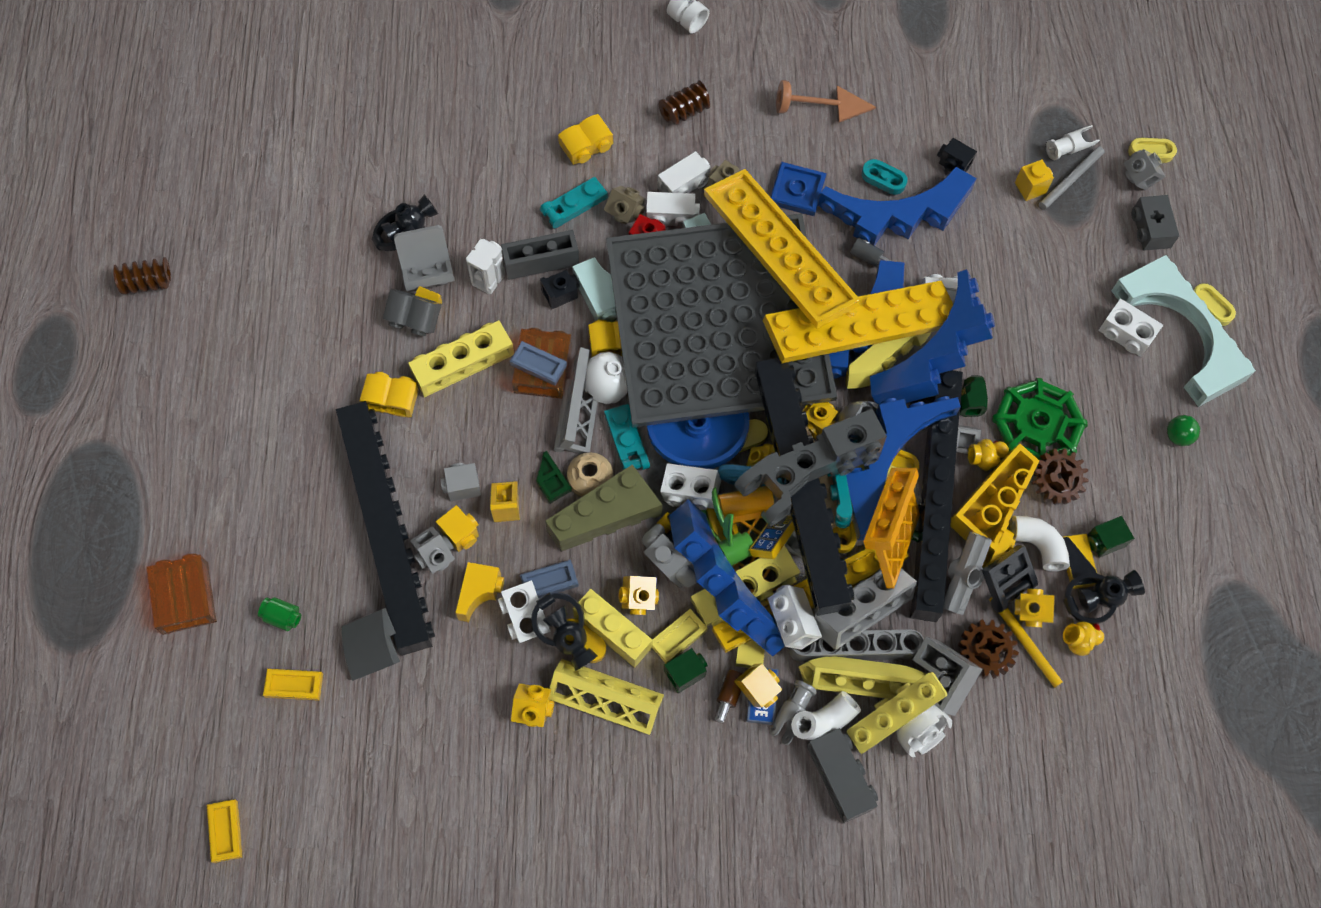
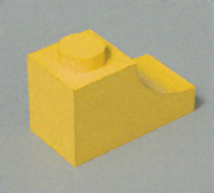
(479, 585)

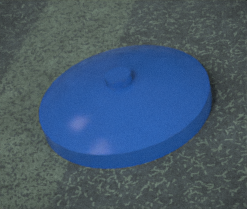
(701, 441)

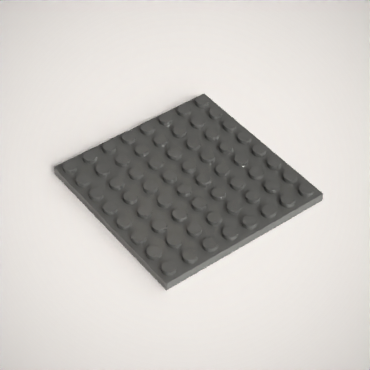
(695, 324)

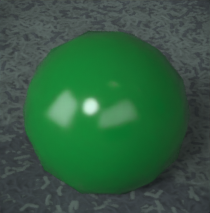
(1183, 430)

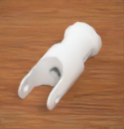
(1068, 144)

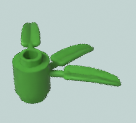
(736, 546)

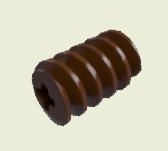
(684, 102)
(143, 277)

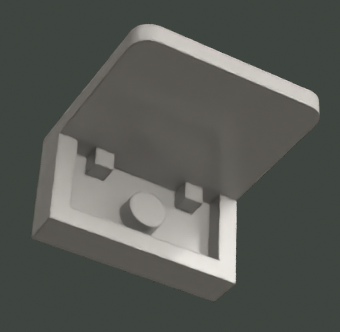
(424, 257)

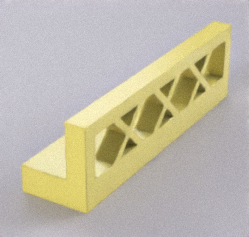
(612, 690)

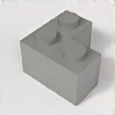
(952, 671)

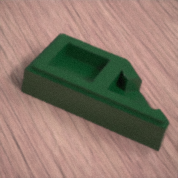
(551, 480)

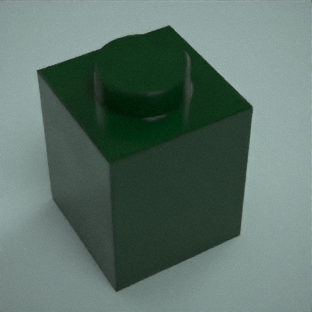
(1110, 536)
(686, 670)

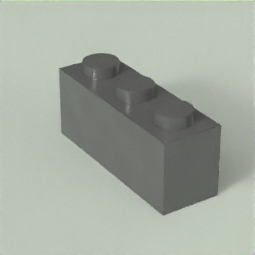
(540, 254)
(842, 775)

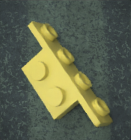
(896, 712)

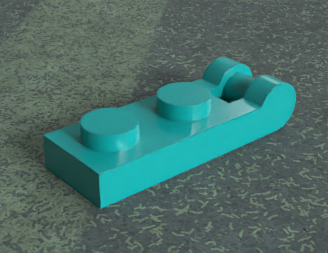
(574, 202)
(626, 437)
(840, 492)

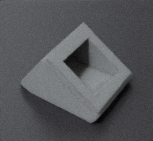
(966, 437)

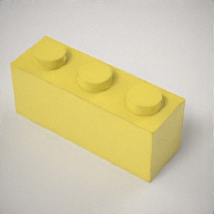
(614, 628)

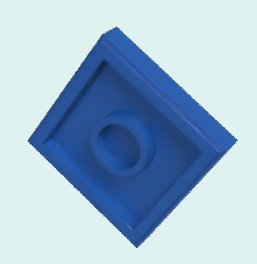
(798, 188)

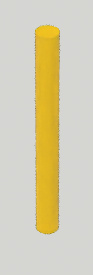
(1030, 647)

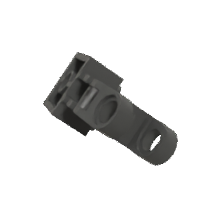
(836, 451)

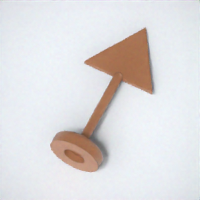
(847, 103)

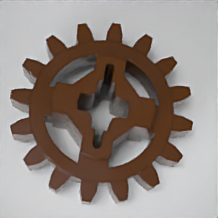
(1061, 488)
(986, 637)

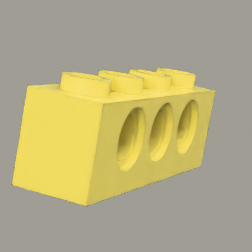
(455, 369)
(786, 575)

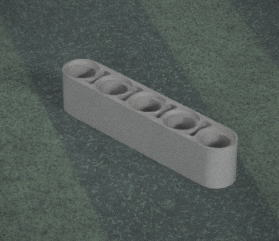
(870, 650)

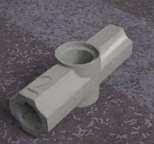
(966, 572)

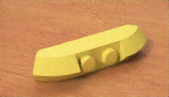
(879, 357)
(858, 676)

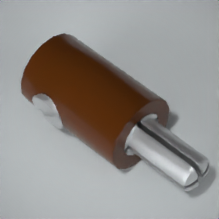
(728, 694)

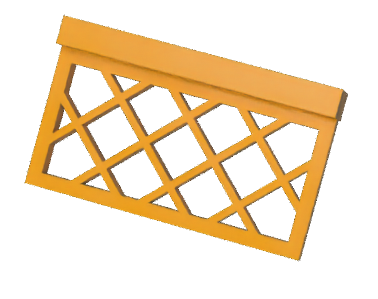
(894, 522)

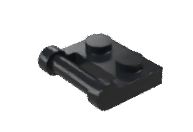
(1005, 572)

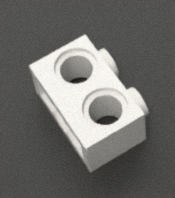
(1133, 323)
(692, 480)
(518, 614)

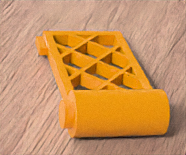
(747, 509)

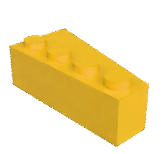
(996, 498)

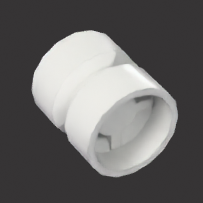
(689, 12)

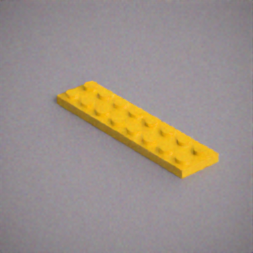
(782, 248)
(877, 320)

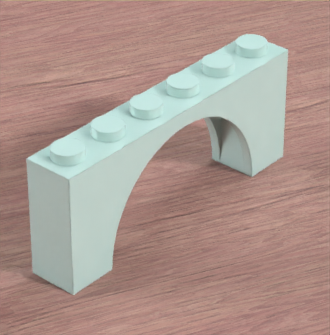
(597, 283)
(1164, 285)

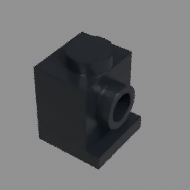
(956, 155)
(560, 288)

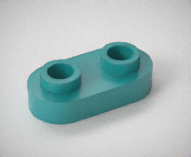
(884, 176)

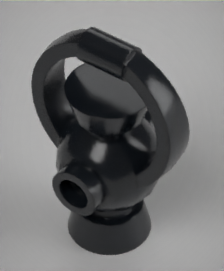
(406, 218)
(1108, 591)
(562, 627)

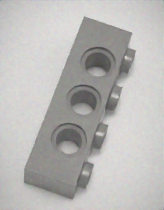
(870, 605)

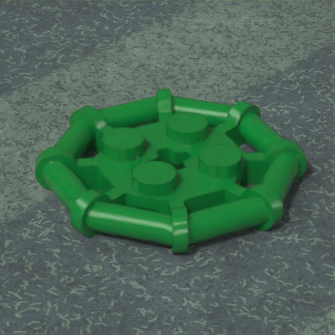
(1038, 406)

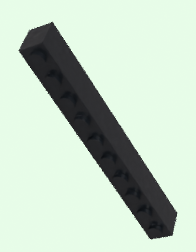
(936, 507)
(808, 509)
(384, 529)

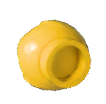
(987, 453)
(1082, 637)

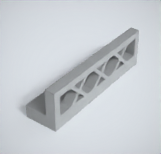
(574, 404)

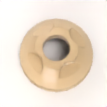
(584, 484)

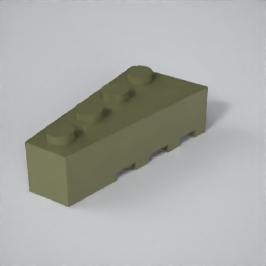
(609, 507)

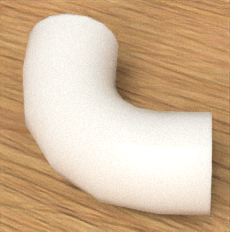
(1045, 537)
(827, 719)

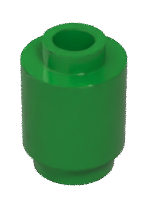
(279, 613)

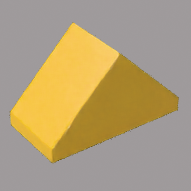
(504, 501)

